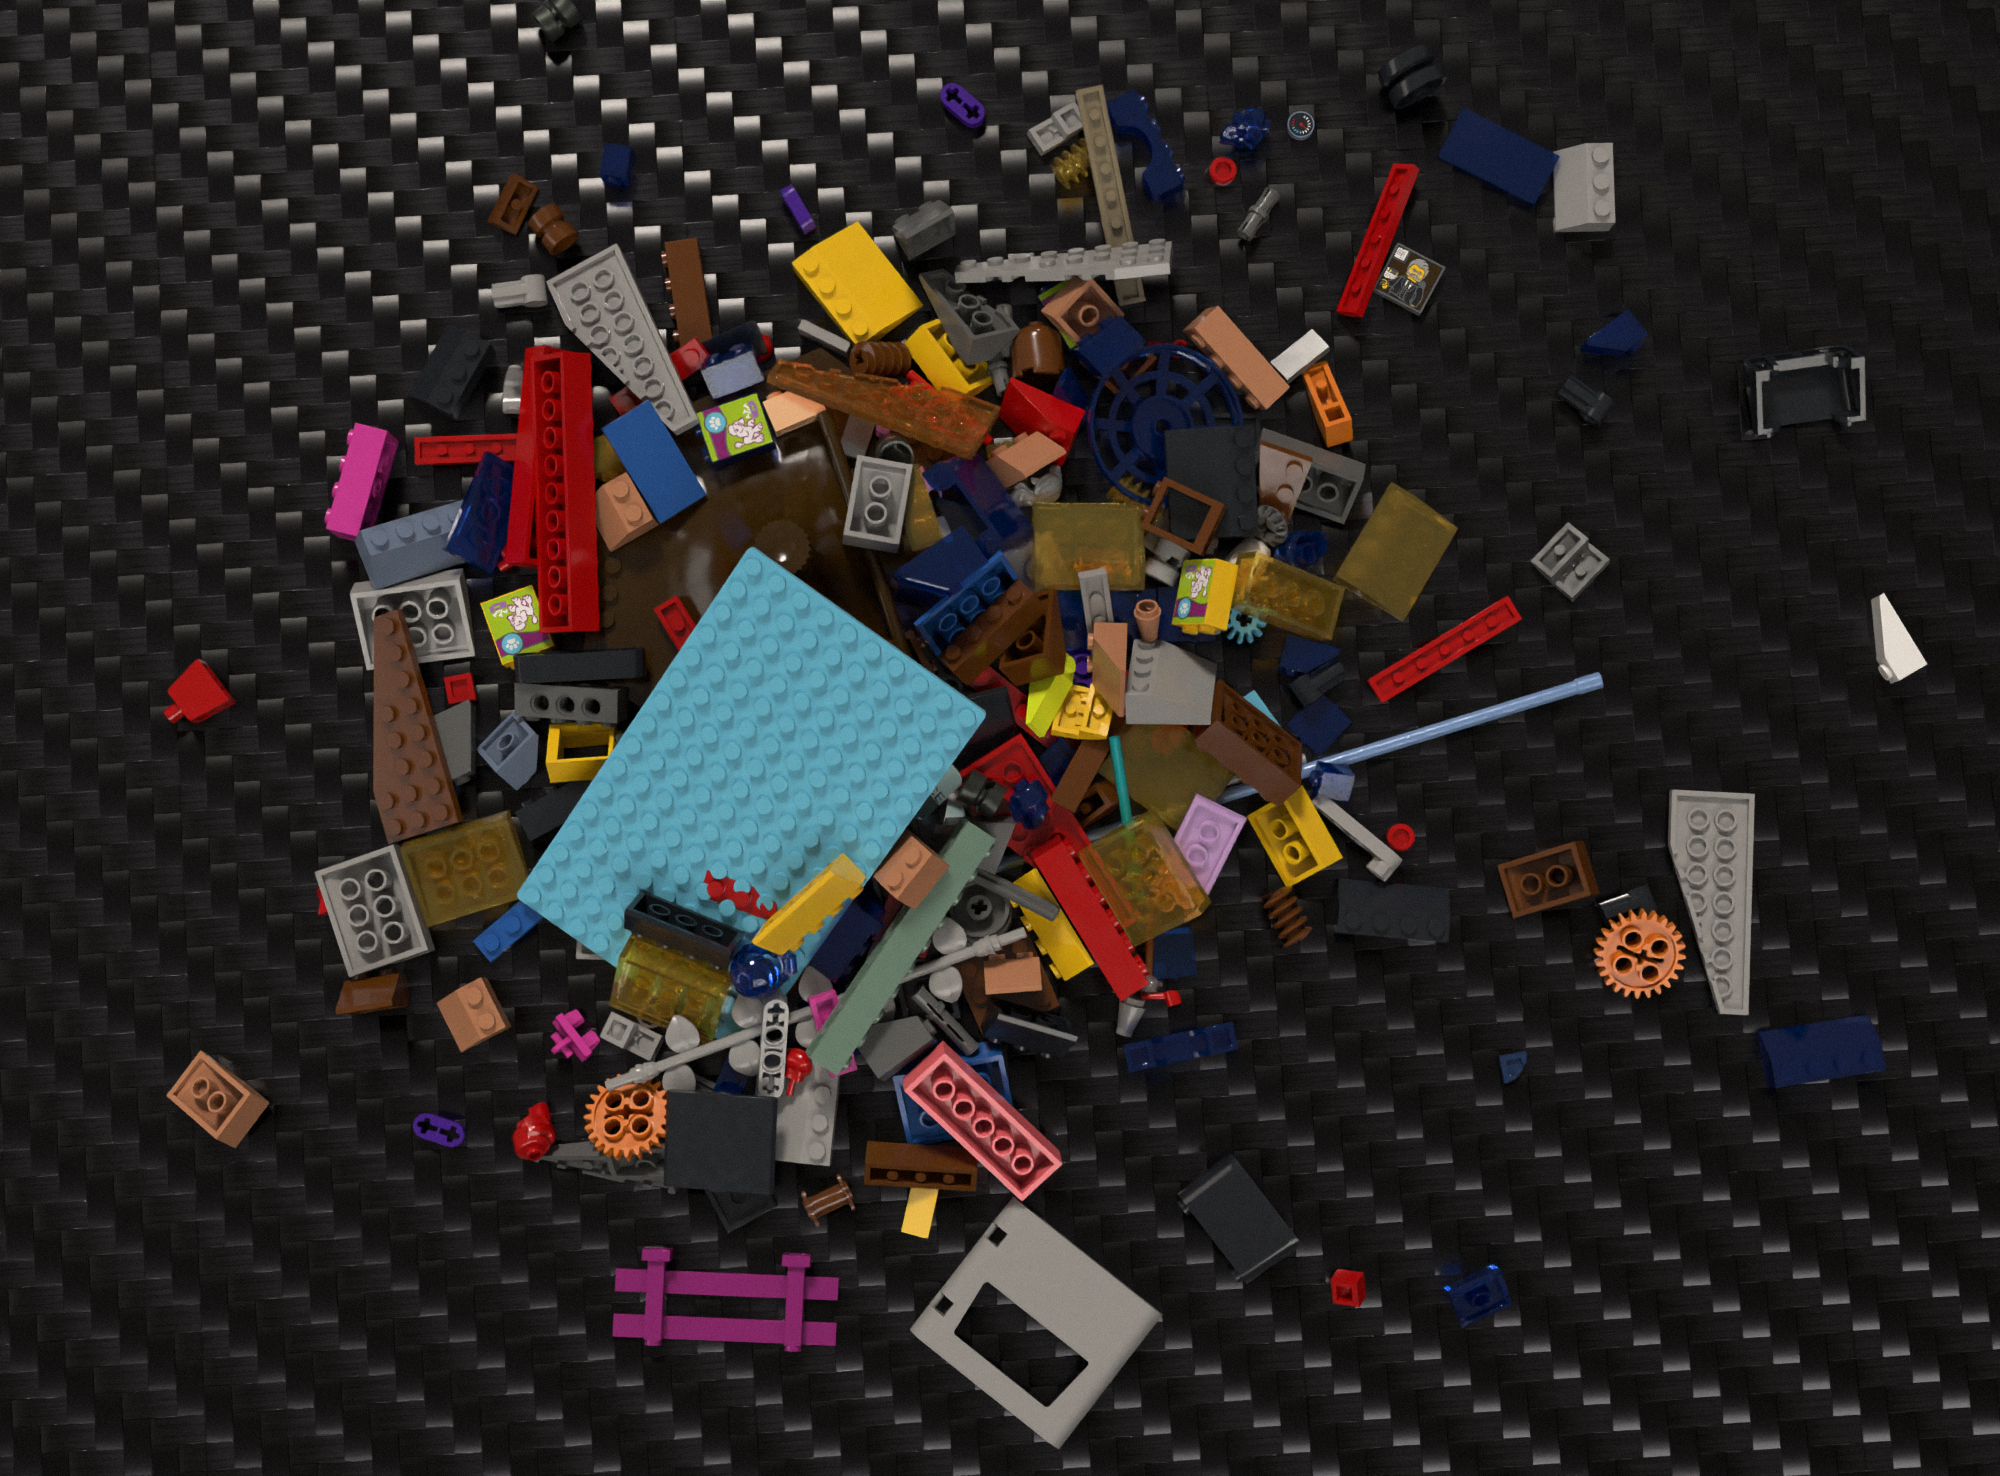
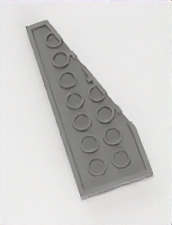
(1114, 263)
(613, 320)
(1714, 866)

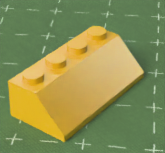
(810, 906)
(1054, 936)

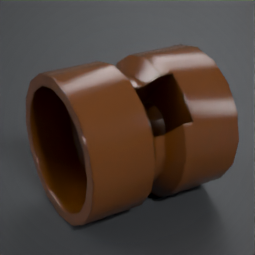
(556, 232)

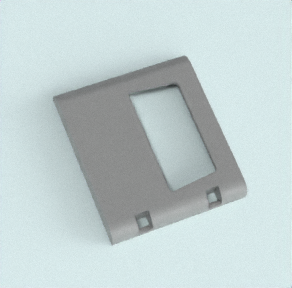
(1060, 1291)

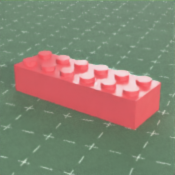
(982, 1121)

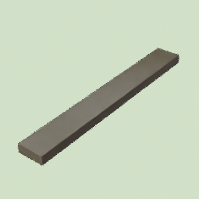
(1107, 183)

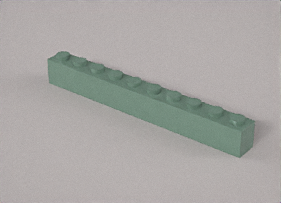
(897, 951)

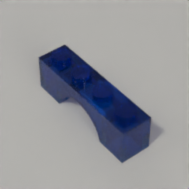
(1130, 117)
(1180, 1046)

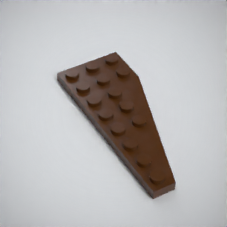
(408, 757)

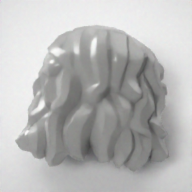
(1046, 487)

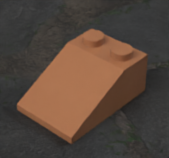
(1109, 662)
(910, 869)
(217, 1099)

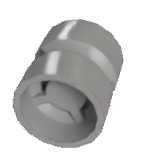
(1158, 568)

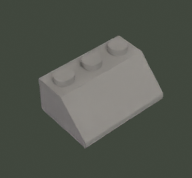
(1584, 188)

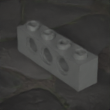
(612, 702)

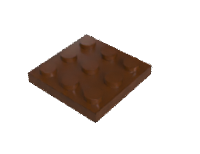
(974, 983)

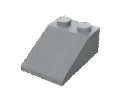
(877, 504)

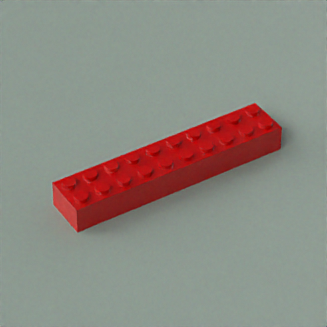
(565, 492)

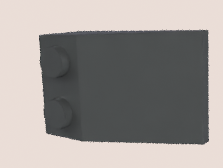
(924, 228)

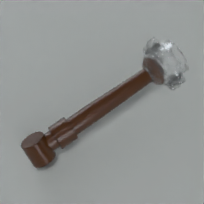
(1153, 981)

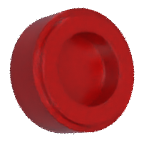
(1222, 171)
(1400, 837)

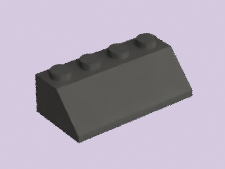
(1330, 480)

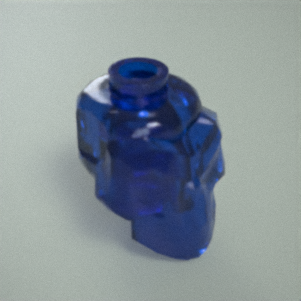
(1246, 128)
(1302, 549)
(1029, 803)

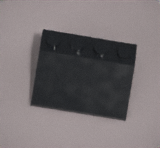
(1220, 466)

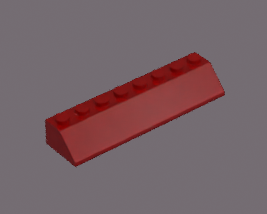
(521, 536)

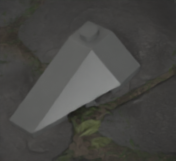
(970, 324)

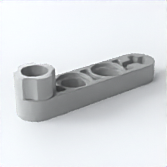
(1384, 859)
(773, 1046)

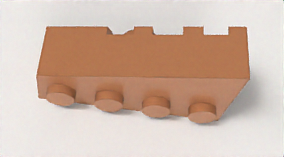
(1236, 357)

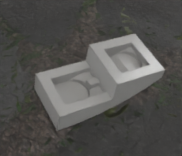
(1057, 129)
(632, 1036)

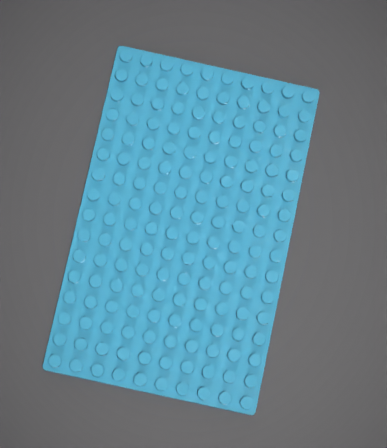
(756, 761)

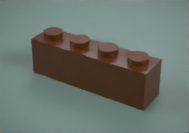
(688, 291)
(992, 632)
(920, 1166)

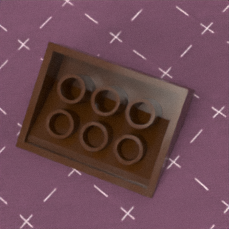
(1251, 746)

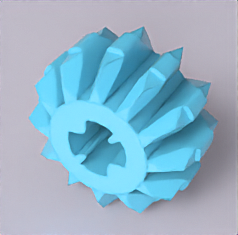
(1246, 631)

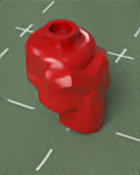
(534, 1133)

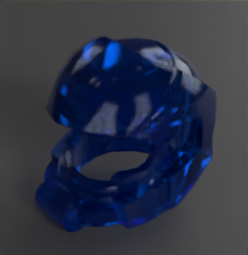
(758, 976)

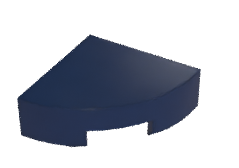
(1512, 1065)

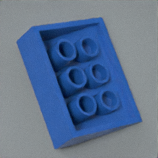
(954, 614)
(918, 1124)

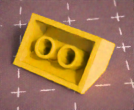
(941, 362)
(1295, 837)

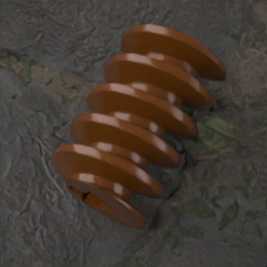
(880, 358)
(1287, 915)

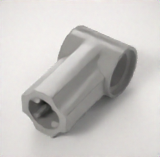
(528, 292)

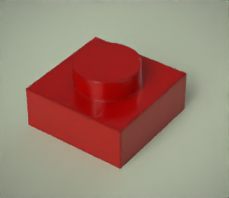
(460, 688)

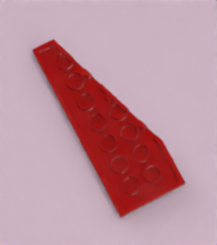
(1008, 766)

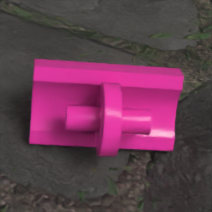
(566, 1027)

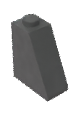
(458, 739)
(997, 827)
(897, 1044)

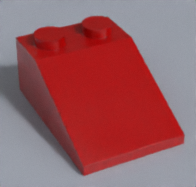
(1033, 410)

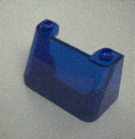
(1006, 523)

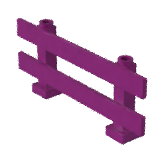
(794, 1287)

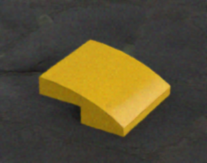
(1083, 715)

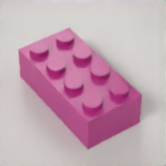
(361, 482)

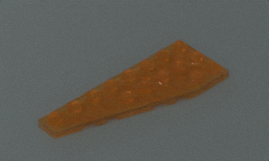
(938, 418)

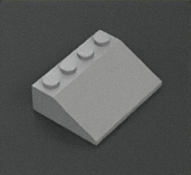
(434, 611)
(1168, 685)
(374, 911)
(806, 1118)

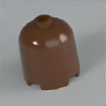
(1037, 355)

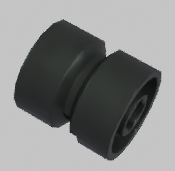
(564, 10)
(894, 448)
(981, 793)

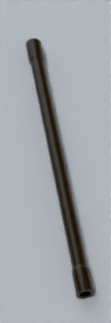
(831, 435)

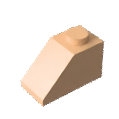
(790, 411)

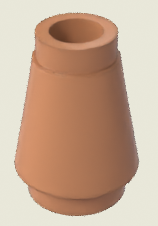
(1148, 617)

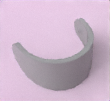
(512, 390)

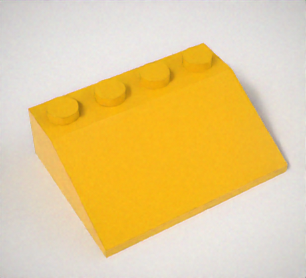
(856, 285)

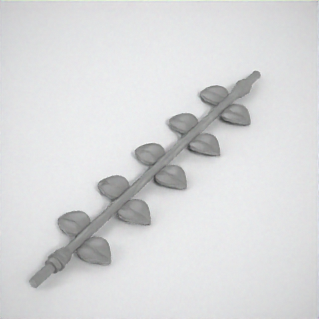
(744, 1054)

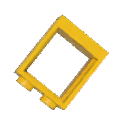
(573, 735)

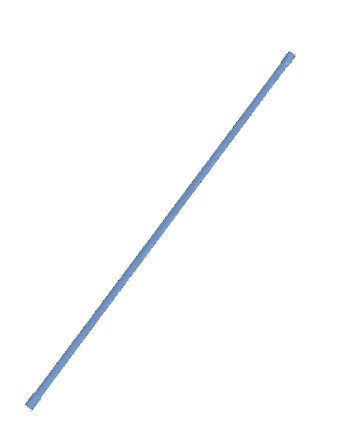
(1577, 686)

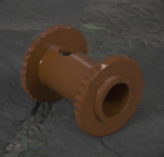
(828, 1200)

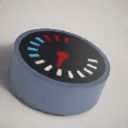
(1300, 125)

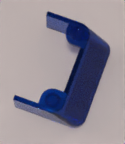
(938, 570)

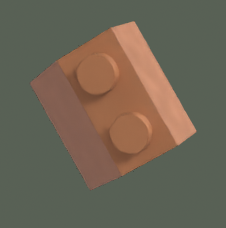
(1080, 308)
(1023, 458)
(622, 512)
(1012, 975)
(473, 1014)

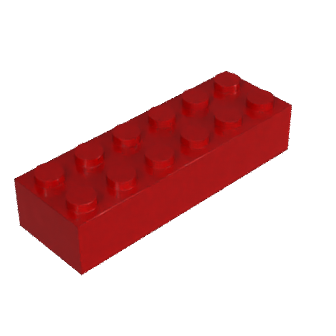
(1091, 920)

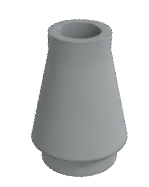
(1129, 1014)

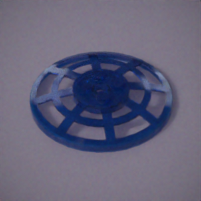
(1155, 408)

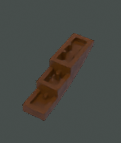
(1084, 767)

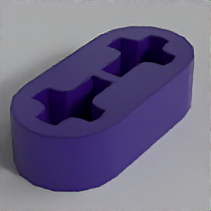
(958, 109)
(797, 209)
(441, 1123)

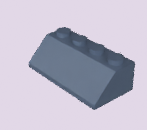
(408, 546)

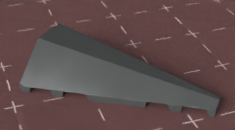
(595, 1163)

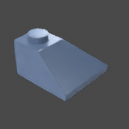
(512, 750)

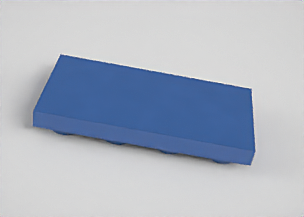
(653, 461)

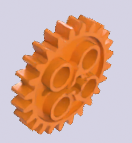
(1630, 975)
(627, 1140)

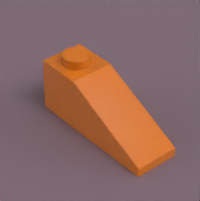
(1328, 405)

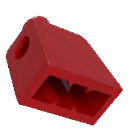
(197, 694)

